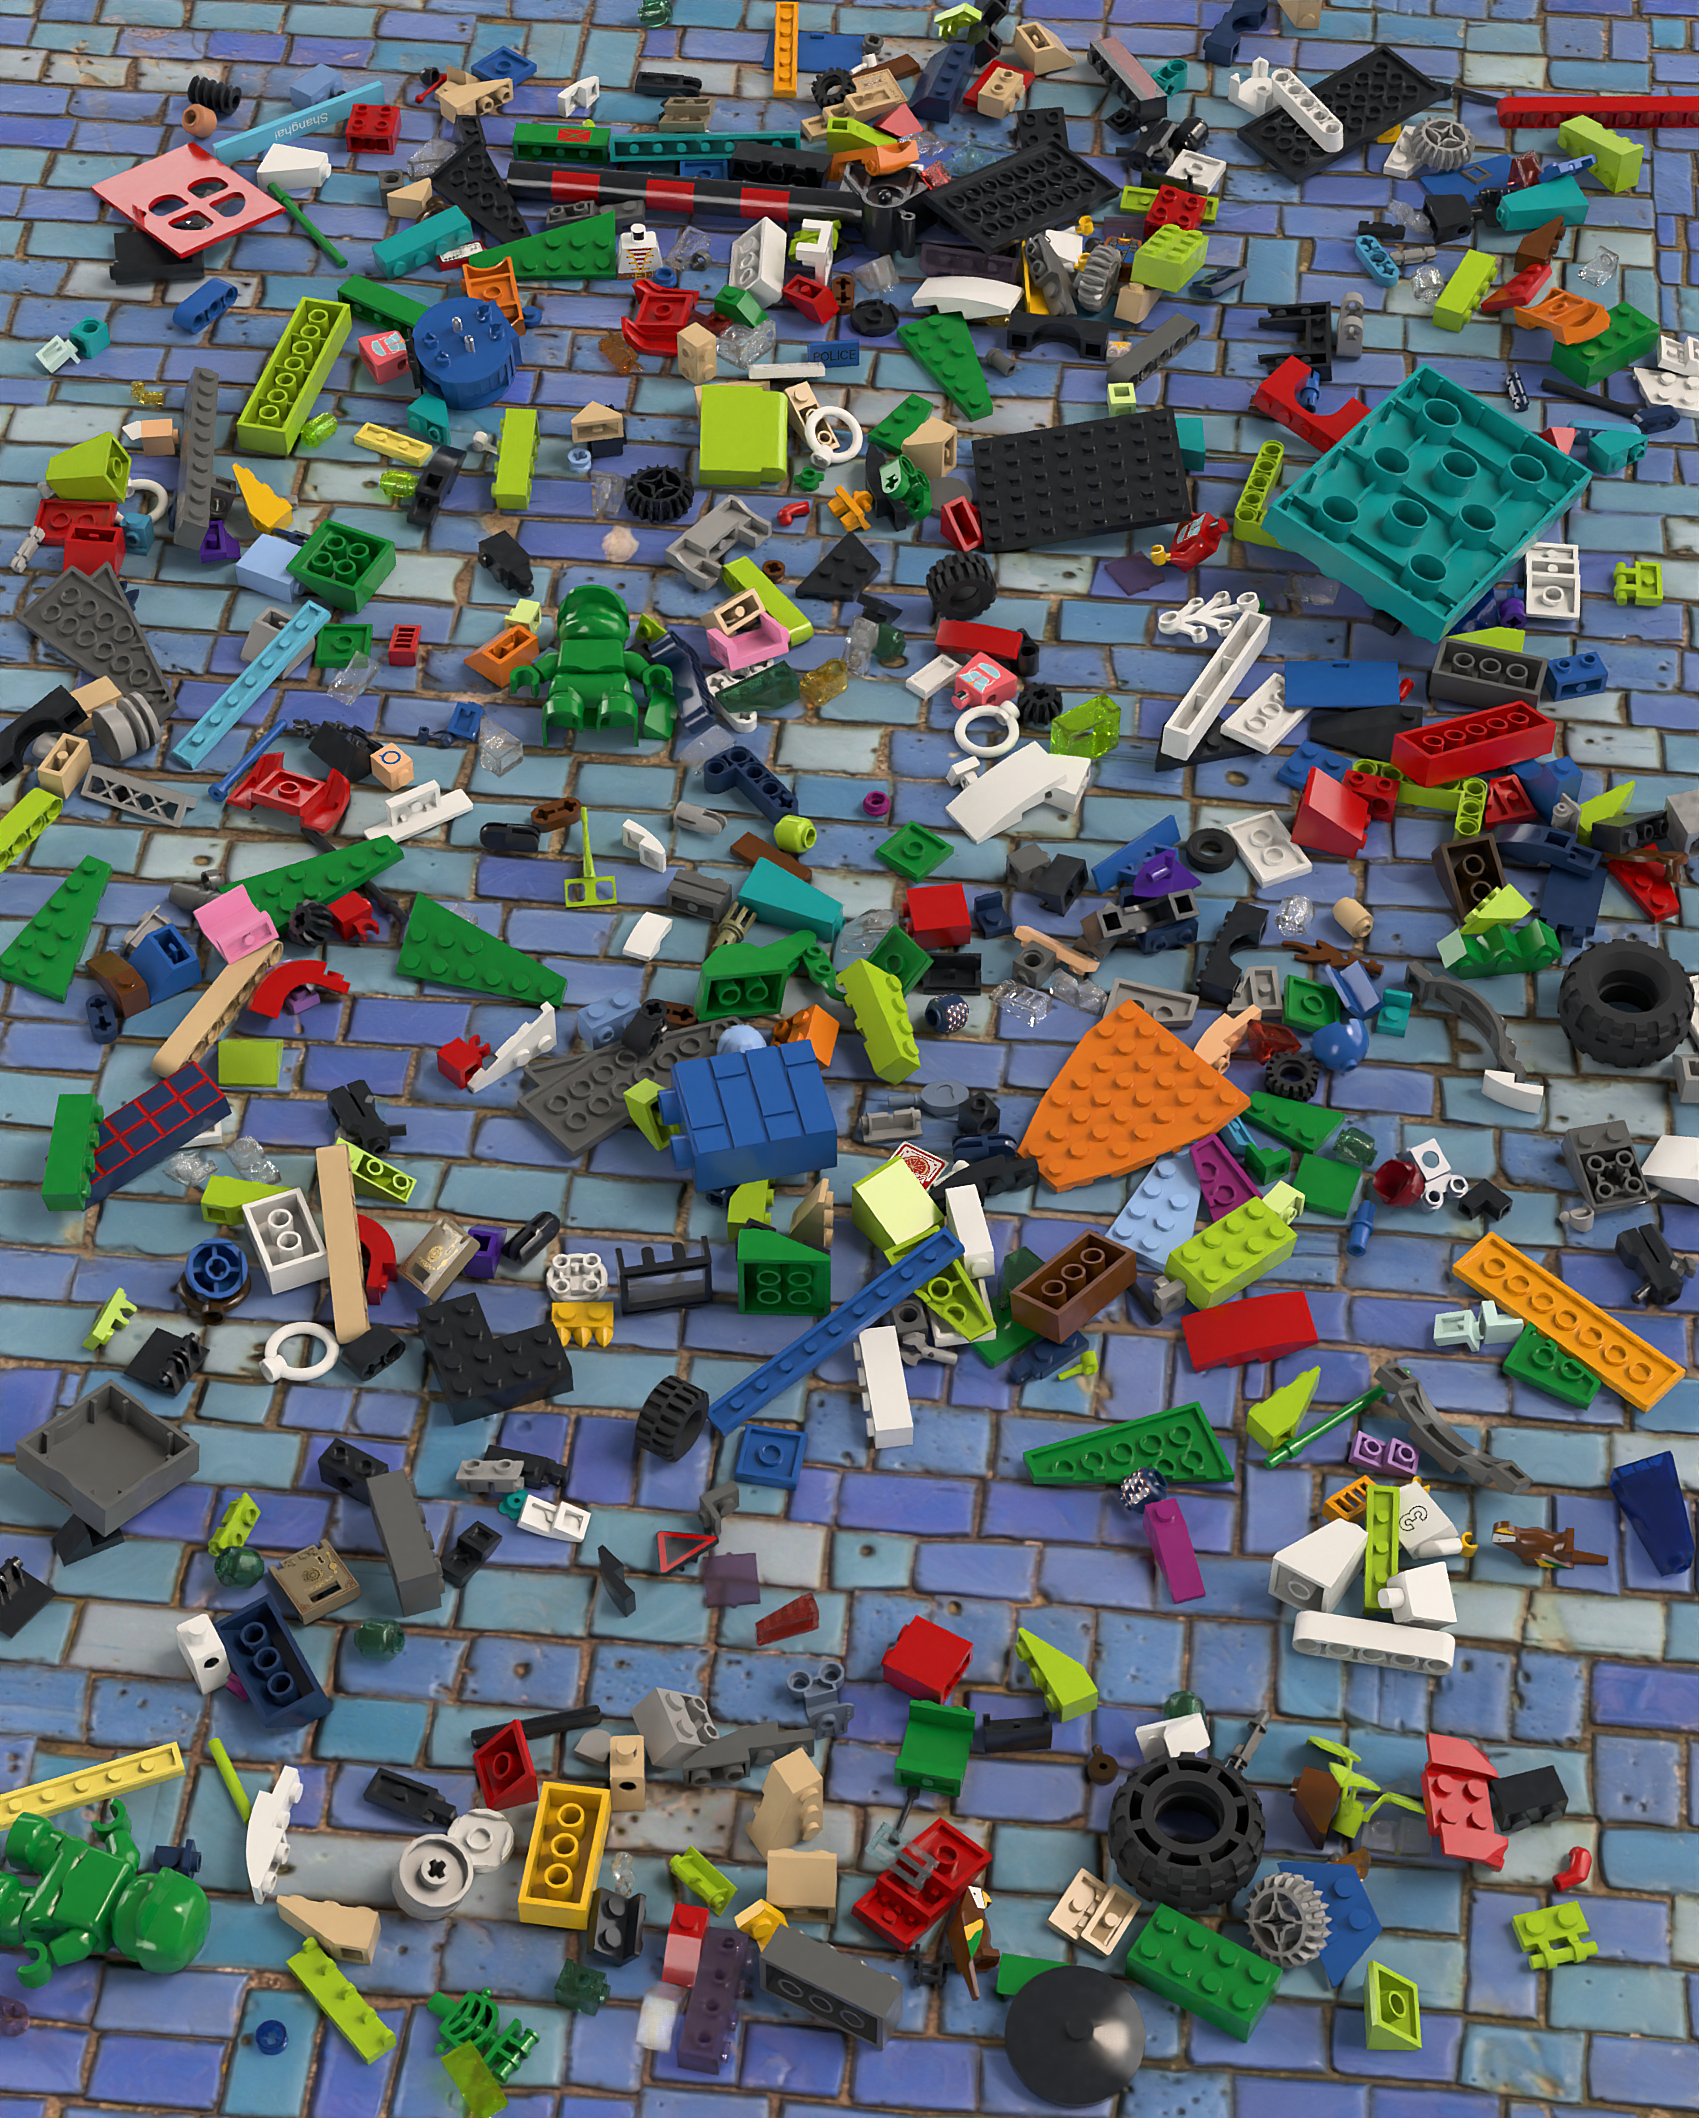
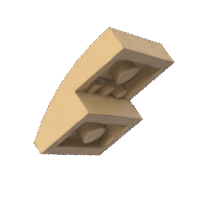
(1093, 1913)

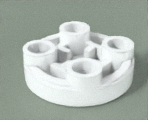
(577, 1278)

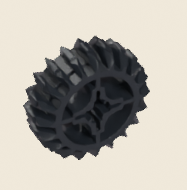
(659, 493)

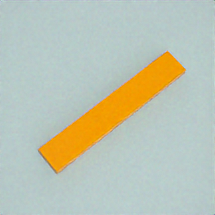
(785, 50)

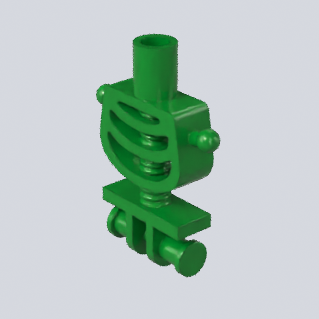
(461, 2026)

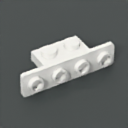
(419, 811)

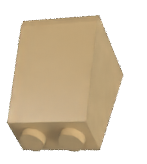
(1303, 13)

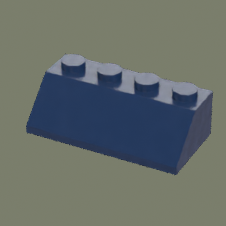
(943, 83)
(271, 1666)

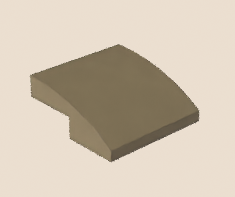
(687, 114)

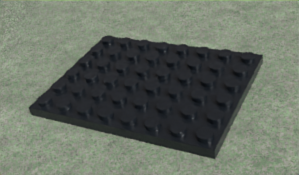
(1080, 480)

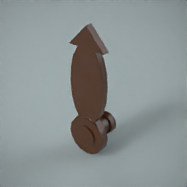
(1671, 859)

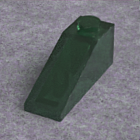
(762, 691)

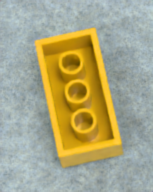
(565, 1855)

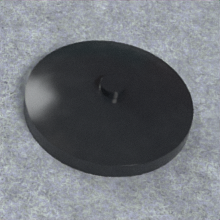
(1074, 2036)

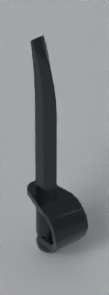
(1450, 88)

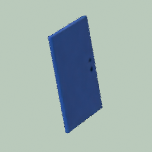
(821, 51)
(1454, 183)
(1341, 684)

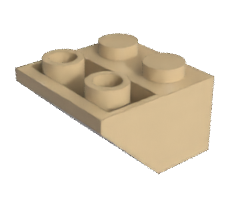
(1041, 49)
(932, 448)
(803, 1884)

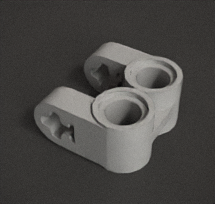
(1350, 326)

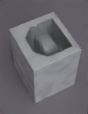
(1684, 822)

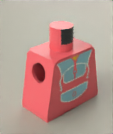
(384, 355)
(983, 683)

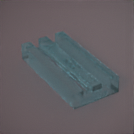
(924, 1872)

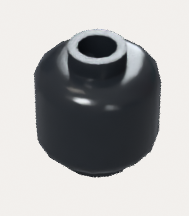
(1191, 134)

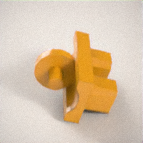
(855, 507)

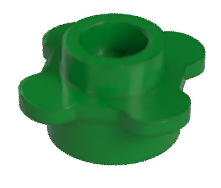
(809, 479)

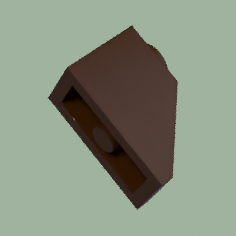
(1315, 1803)

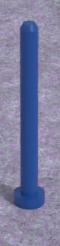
(218, 791)

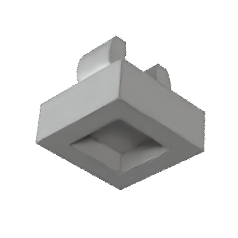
(1168, 1295)

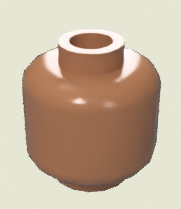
(199, 121)

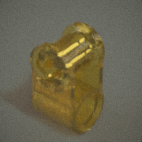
(826, 681)

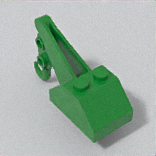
(752, 979)

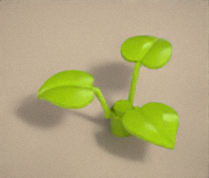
(1350, 1811)

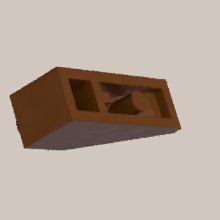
(120, 983)

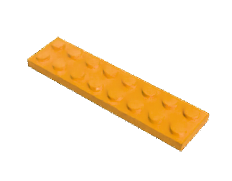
(1570, 1321)

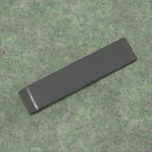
(1154, 351)

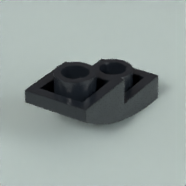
(1123, 122)

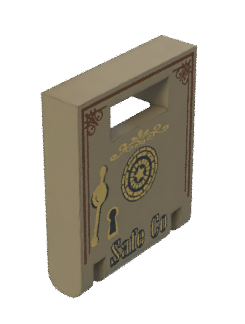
(442, 1255)
(311, 1573)

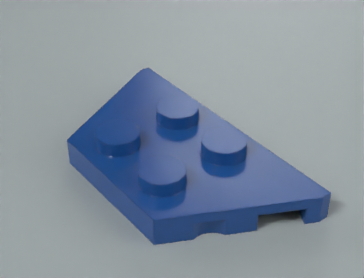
(1353, 1917)

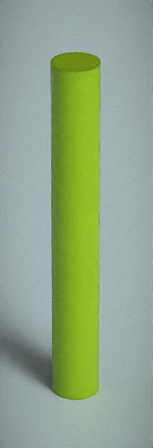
(231, 1779)

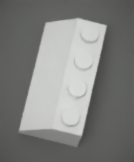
(759, 262)

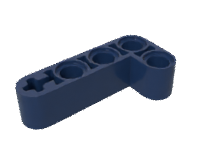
(688, 680)
(742, 769)

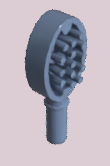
(936, 1098)

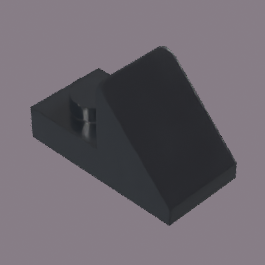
(878, 609)
(79, 1540)

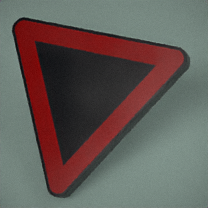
(680, 1548)

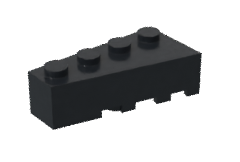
(780, 165)

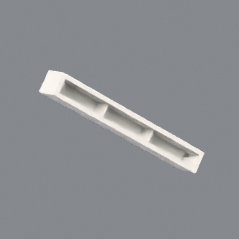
(1215, 685)

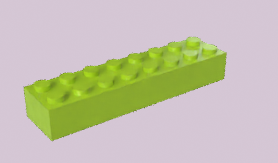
(294, 376)

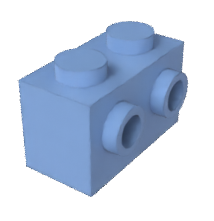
(316, 87)
(607, 1018)

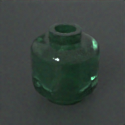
(655, 12)
(889, 642)
(1355, 1148)
(239, 1567)
(379, 1639)
(1183, 1704)

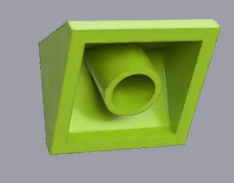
(249, 1062)
(1390, 2010)

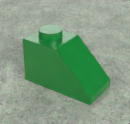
(739, 307)

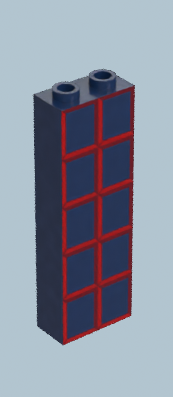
(154, 1128)

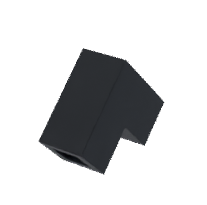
(1485, 1198)

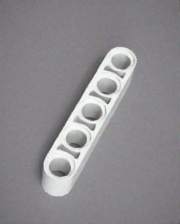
(1307, 110)
(1373, 1643)

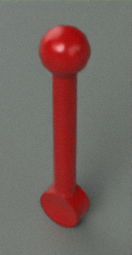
(420, 98)

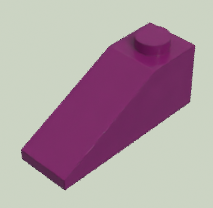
(1173, 1550)

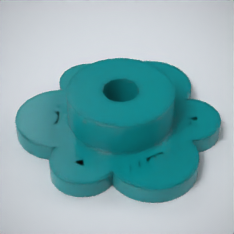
(512, 1504)

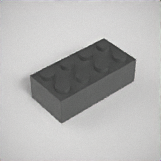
(1486, 675)
(406, 1542)
(831, 1986)

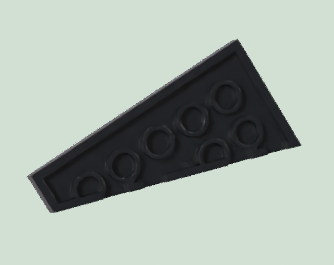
(476, 187)

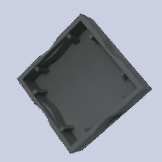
(107, 1457)

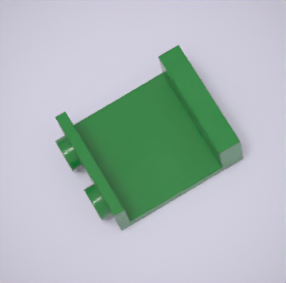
(935, 1748)

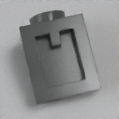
(718, 1503)

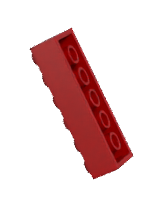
(1472, 744)

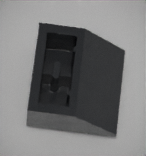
(345, 749)

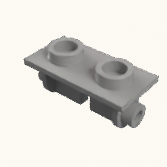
(1566, 815)
(147, 923)
(887, 1127)
(477, 1475)

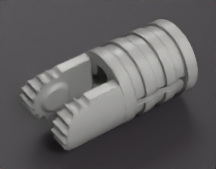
(698, 819)

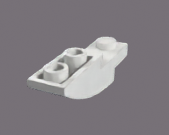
(266, 1832)

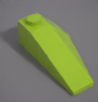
(949, 1292)

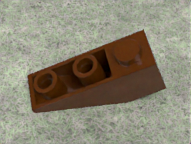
(1540, 245)

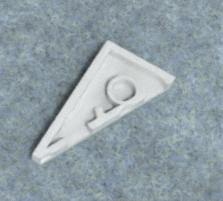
(519, 1049)

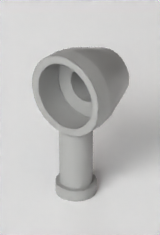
(45, 743)

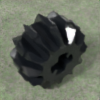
(1040, 703)
(310, 923)

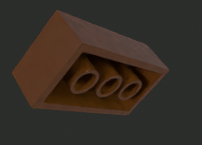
(1073, 1286)

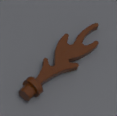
(1331, 956)

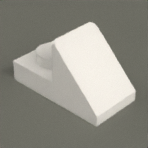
(1173, 1736)

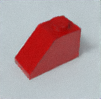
(811, 299)
(685, 1944)

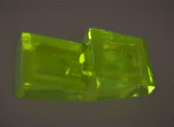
(474, 2081)

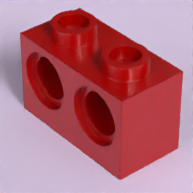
(1379, 791)

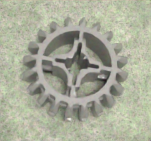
(1442, 143)
(1099, 278)
(1303, 1927)

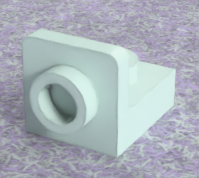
(56, 353)
(1458, 1328)

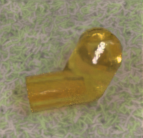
(1000, 320)
(146, 397)

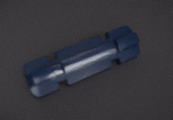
(1517, 391)

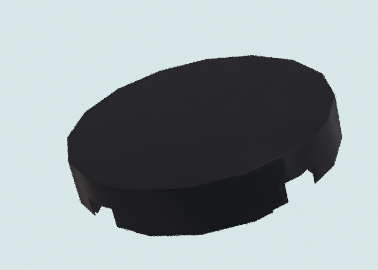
(874, 318)

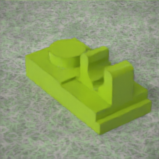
(956, 18)
(110, 1314)

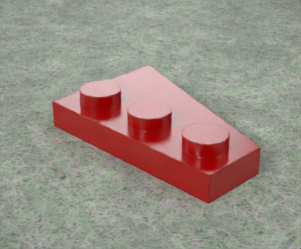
(1519, 290)
(1646, 886)

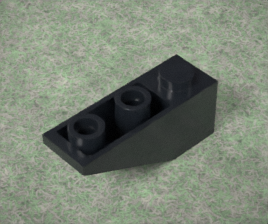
(1629, 831)

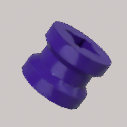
(1512, 614)

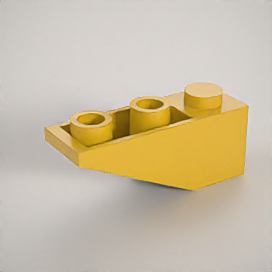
(261, 503)

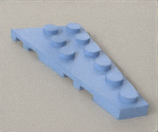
(1161, 1210)

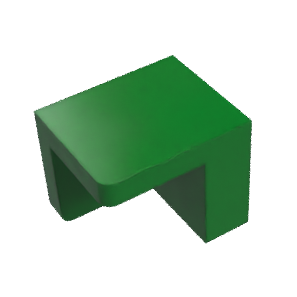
(1267, 1164)

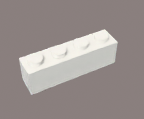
(884, 1386)

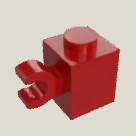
(353, 917)
(461, 1060)

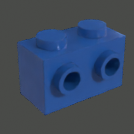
(1575, 676)

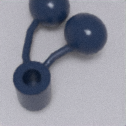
(423, 736)

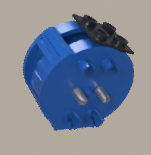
(464, 353)

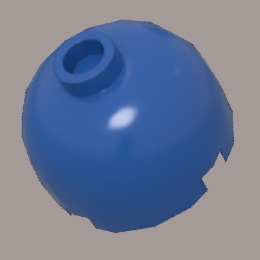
(1341, 1046)
(216, 1268)

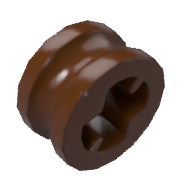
(778, 567)

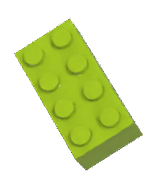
(1170, 258)
(1231, 1254)

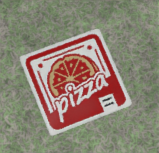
(922, 1163)

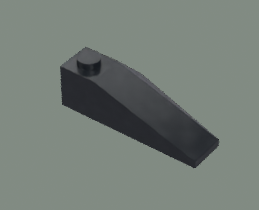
(1366, 730)

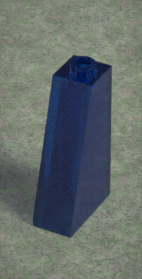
(1656, 1510)

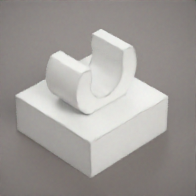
(964, 772)

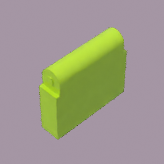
(742, 435)

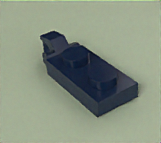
(1047, 1357)

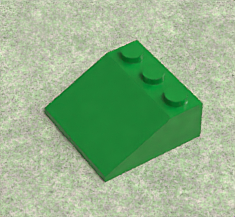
(343, 564)
(781, 1276)

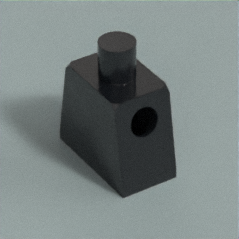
(1450, 216)

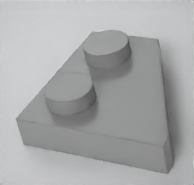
(1260, 988)

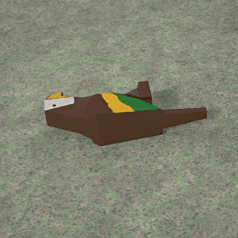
(1543, 1548)
(971, 1938)

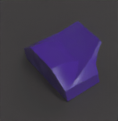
(218, 544)

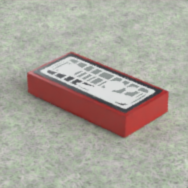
(457, 257)

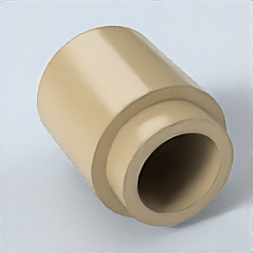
(1353, 917)

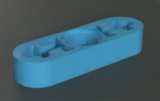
(1376, 252)
(1597, 426)

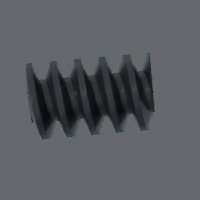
(214, 95)

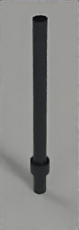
(385, 901)

